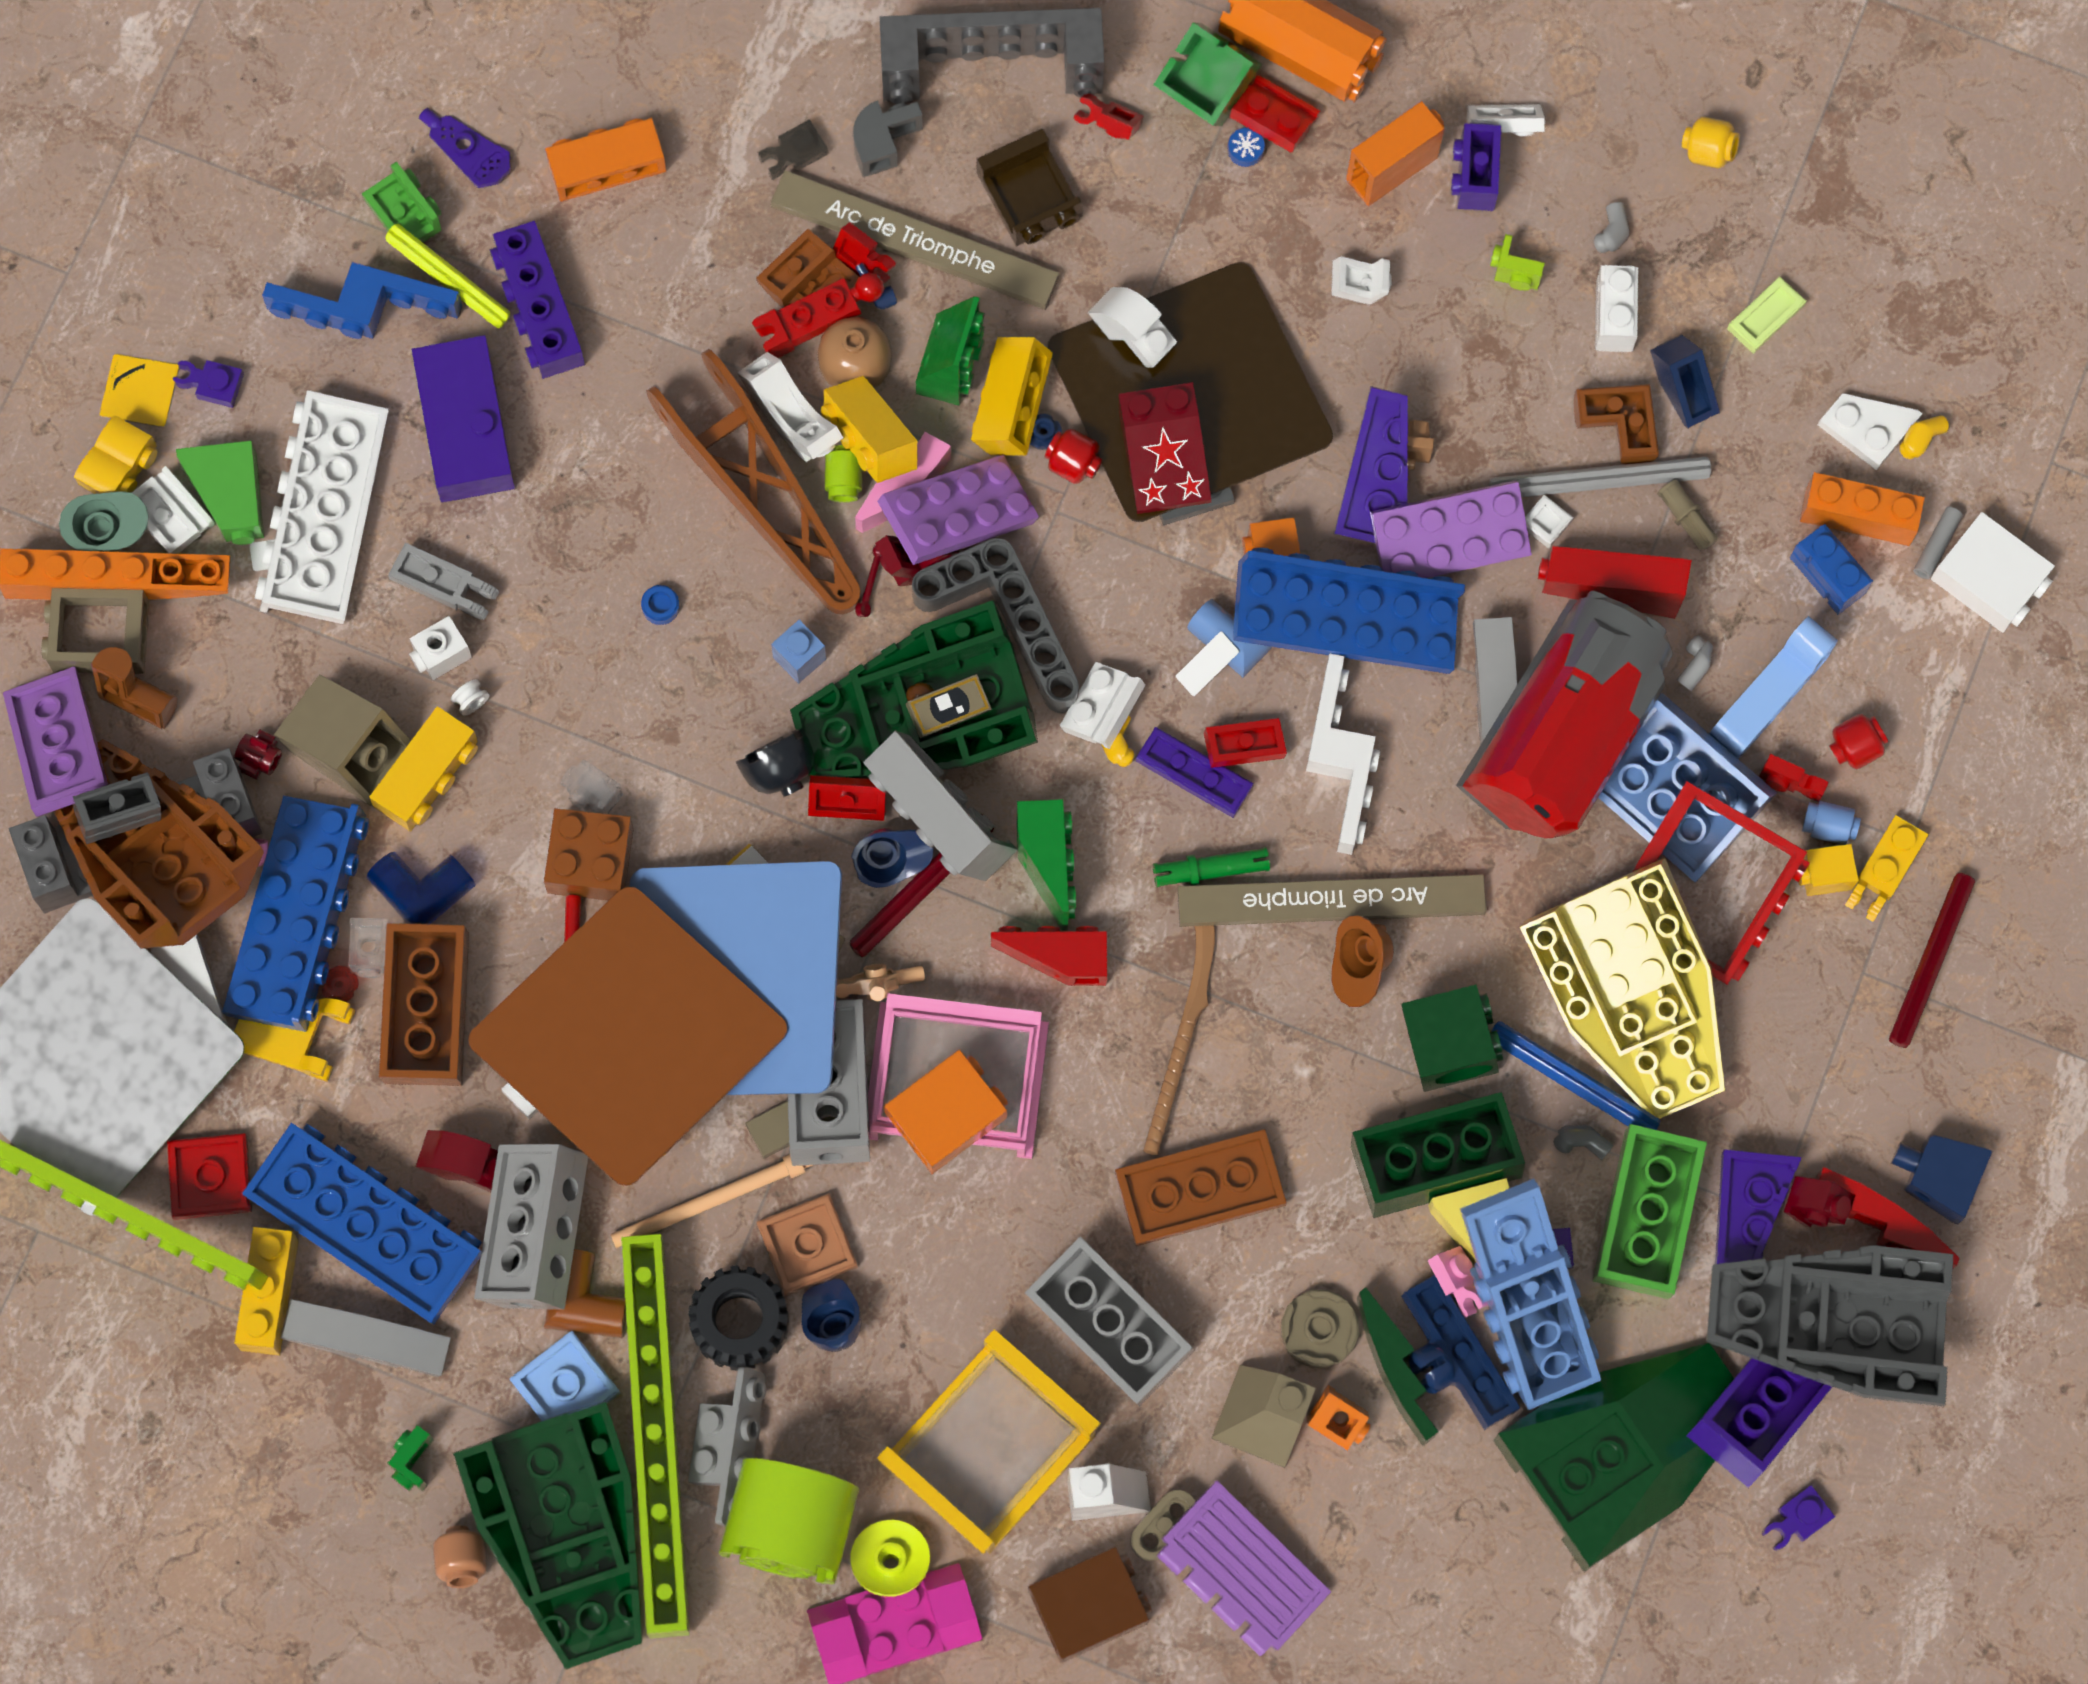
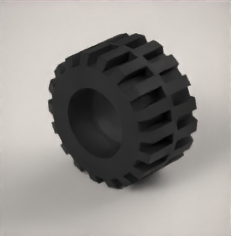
(731, 1285)

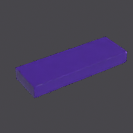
(1193, 772)

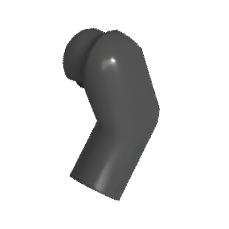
(1579, 1136)

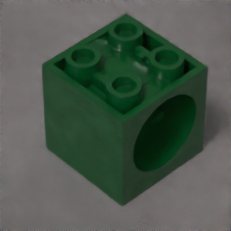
(1452, 1037)

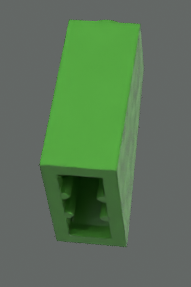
(228, 486)

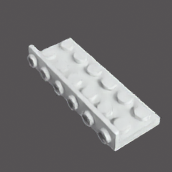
(322, 507)

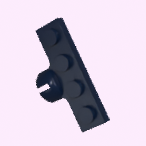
(1456, 1355)

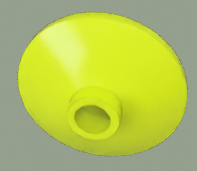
(886, 1541)

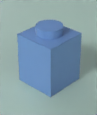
(798, 651)

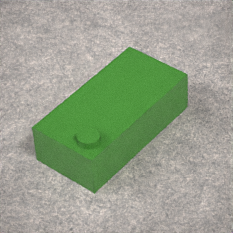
(1649, 1211)

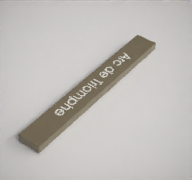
(916, 240)
(1331, 900)

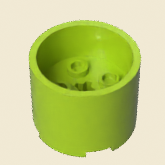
(789, 1520)

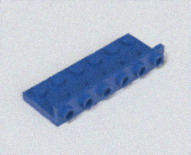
(1346, 610)
(296, 913)
(364, 1221)

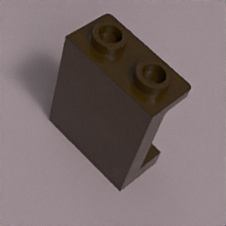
(1028, 188)

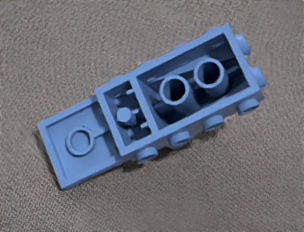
(1529, 1296)

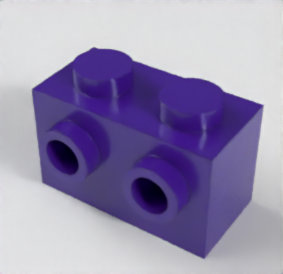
(1478, 167)

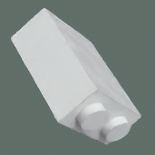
(1994, 573)

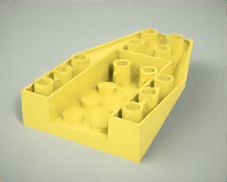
(1635, 987)

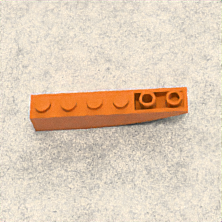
(160, 575)

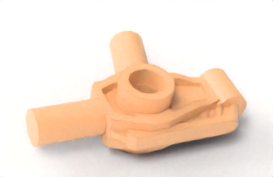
(878, 981)

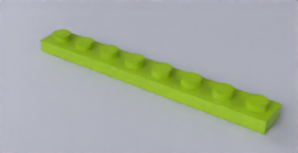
(139, 1223)

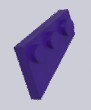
(1749, 1202)

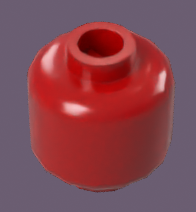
(1073, 456)
(1858, 741)

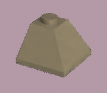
(1263, 1414)

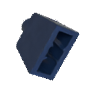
(1943, 1174)

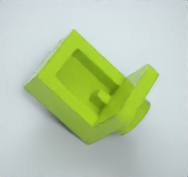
(1516, 271)

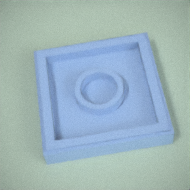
(564, 1379)

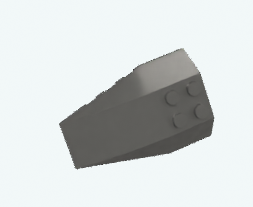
(1841, 1318)

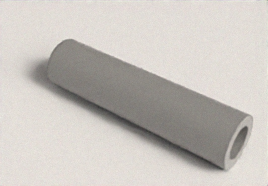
(1938, 542)

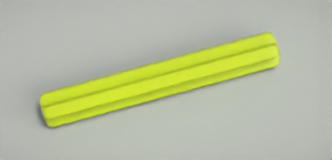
(447, 275)

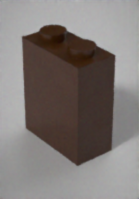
(1090, 1604)

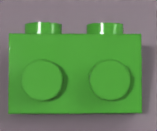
(400, 202)

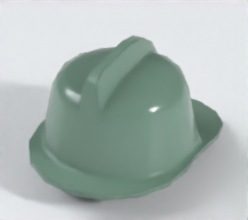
(103, 521)

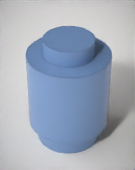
(1831, 822)

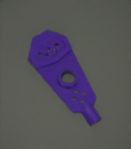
(475, 157)

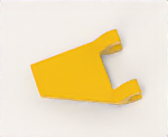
(291, 1046)

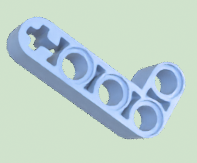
(1774, 687)

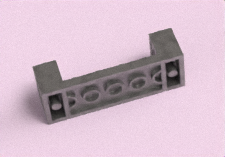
(991, 34)
(52, 866)

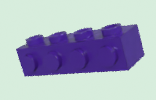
(538, 300)

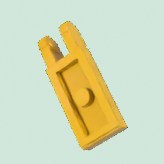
(1888, 864)

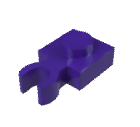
(214, 383)
(1802, 1516)

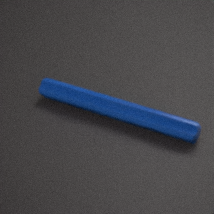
(1573, 1078)

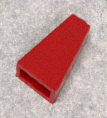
(1641, 581)

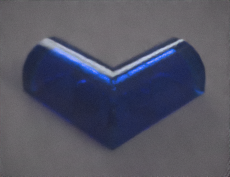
(419, 899)

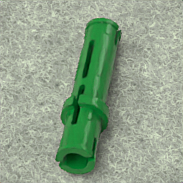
(1210, 867)

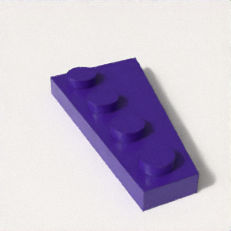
(1378, 464)

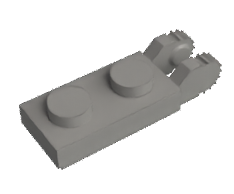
(440, 580)

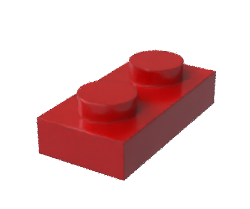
(1245, 742)
(845, 798)

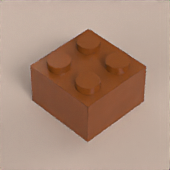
(588, 854)

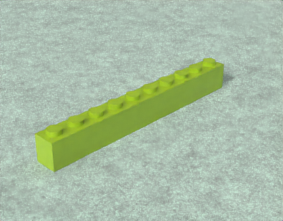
(655, 1436)

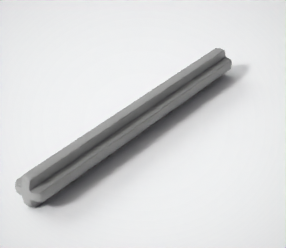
(1609, 476)

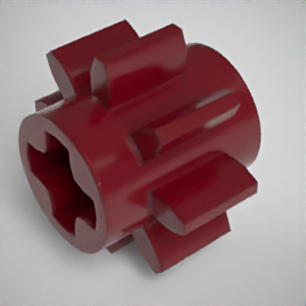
(258, 754)

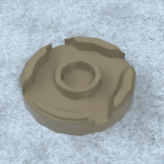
(1319, 1329)

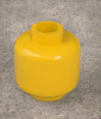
(1711, 142)

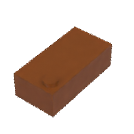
(424, 1004)

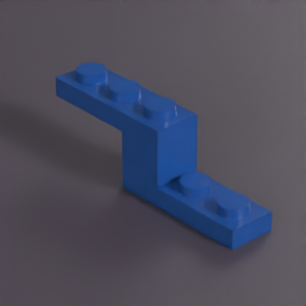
(362, 301)

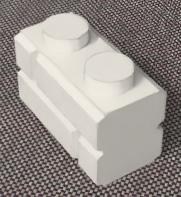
(1616, 308)

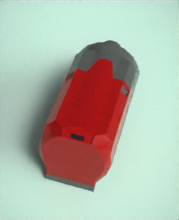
(1570, 718)

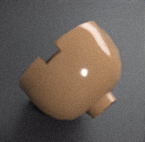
(854, 350)

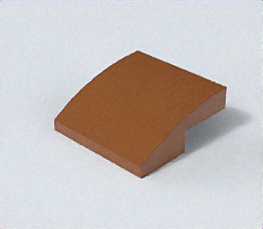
(803, 270)

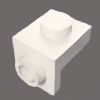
(1360, 280)

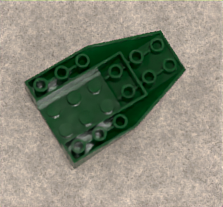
(1618, 1449)

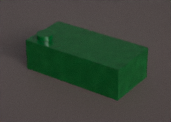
(1436, 1154)

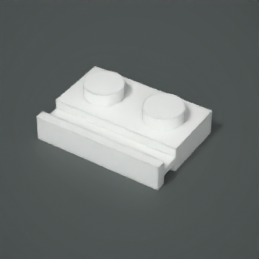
(172, 512)
(1102, 705)

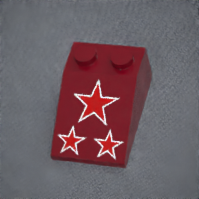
(1164, 448)

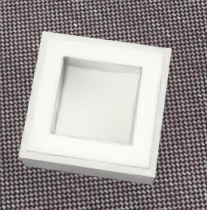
(1547, 521)

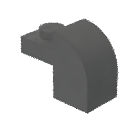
(875, 134)

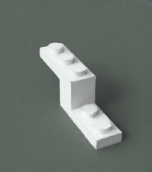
(1343, 754)

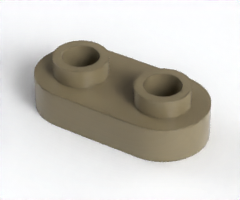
(1158, 1522)

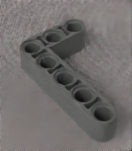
(1013, 610)

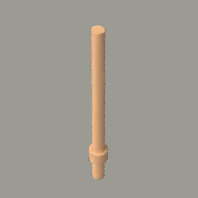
(711, 1200)

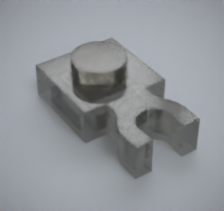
(797, 147)

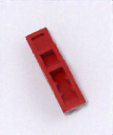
(1896, 1225)

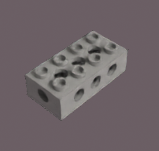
(847, 1136)
(531, 1226)

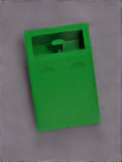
(951, 352)
(1042, 851)

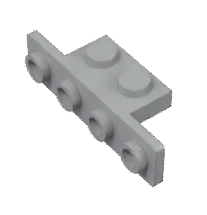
(727, 1437)

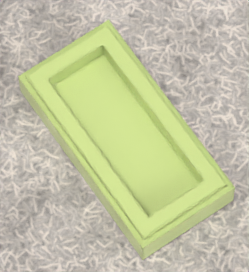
(1766, 315)

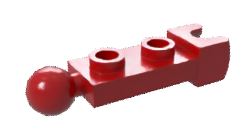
(815, 313)

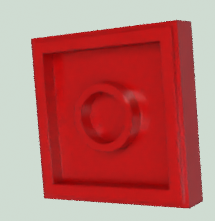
(208, 1176)

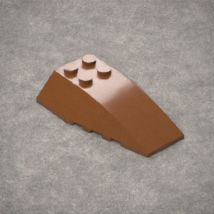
(167, 875)

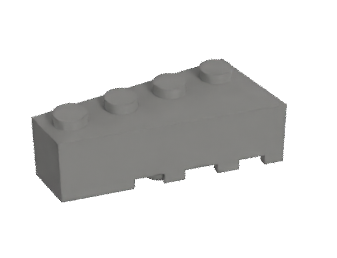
(937, 808)

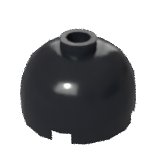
(779, 764)

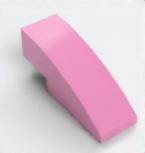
(931, 460)

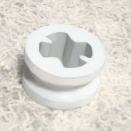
(469, 697)

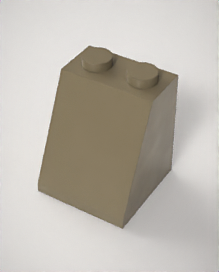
(343, 737)

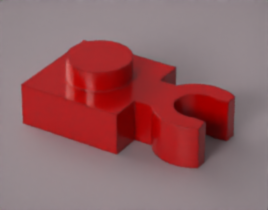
(855, 247)
(1787, 776)

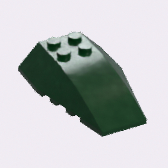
(869, 704)
(562, 1528)

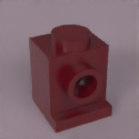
(1818, 1202)

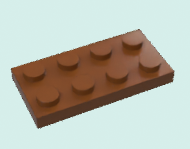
(1200, 1187)

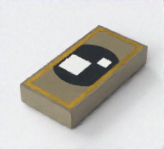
(948, 706)

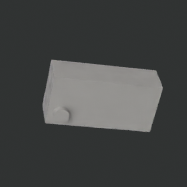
(1110, 1321)

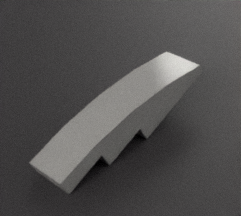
(1493, 669)
(365, 1338)

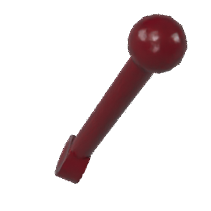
(863, 608)

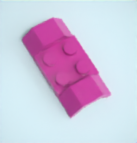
(880, 1632)

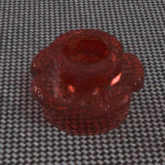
(349, 980)

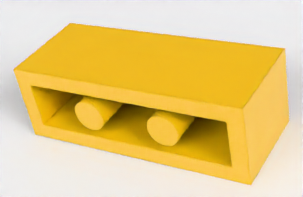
(1011, 396)
(870, 429)
(424, 769)
(265, 1310)

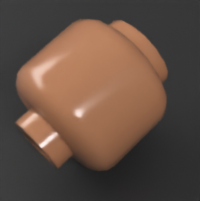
(460, 1557)

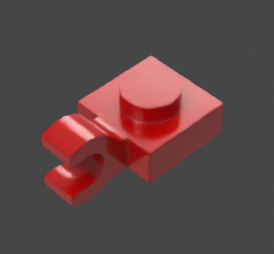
(1114, 118)

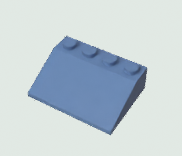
(1655, 769)

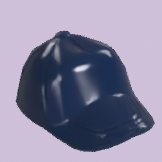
(890, 856)
(831, 1316)

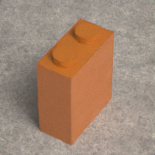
(1395, 153)
(947, 1110)

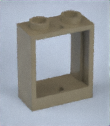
(135, 627)

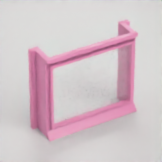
(924, 1032)

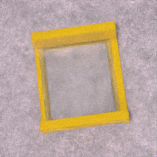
(991, 1444)

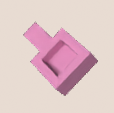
(1455, 1277)

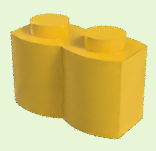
(116, 458)

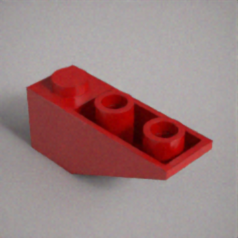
(1069, 957)

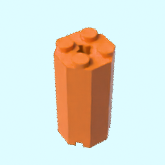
(1309, 41)

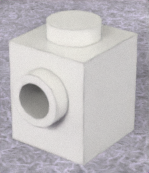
(439, 648)

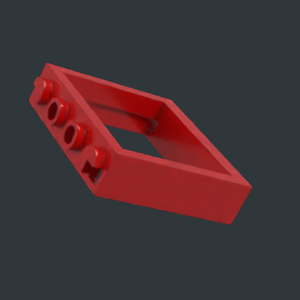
(1776, 898)

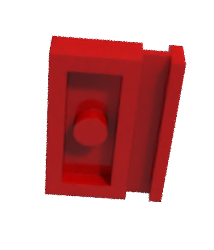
(1274, 113)

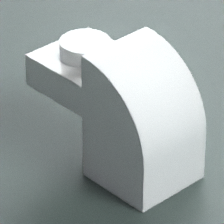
(1132, 318)

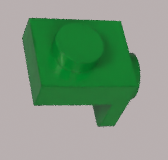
(409, 1449)

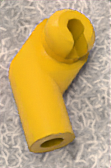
(1920, 435)
(1119, 751)

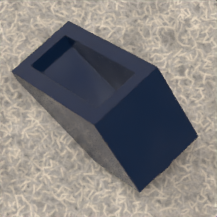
(1685, 380)

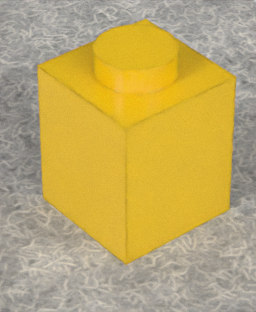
(1829, 870)

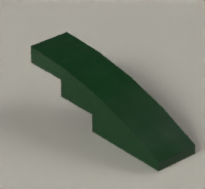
(1389, 1352)

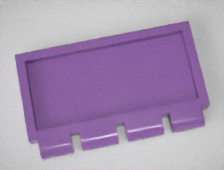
(1244, 1566)

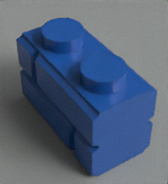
(1831, 569)

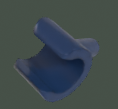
(888, 297)

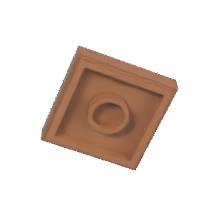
(807, 1244)

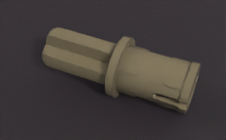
(1688, 514)

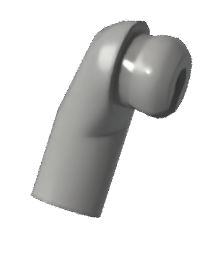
(1617, 230)
(1700, 663)

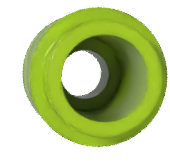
(842, 475)

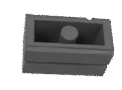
(117, 808)

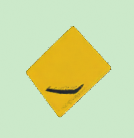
(139, 390)

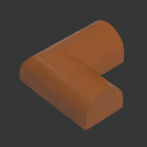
(1627, 409)
(121, 688)
(587, 1311)

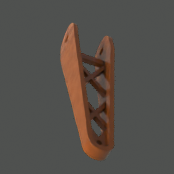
(712, 466)

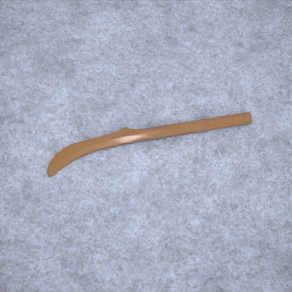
(1195, 1004)

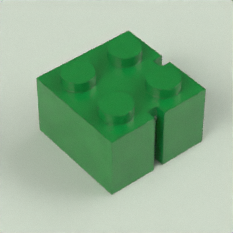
(1211, 75)

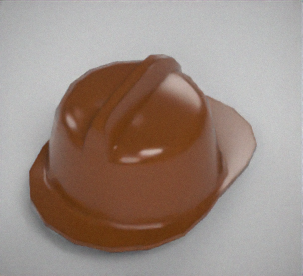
(1359, 959)

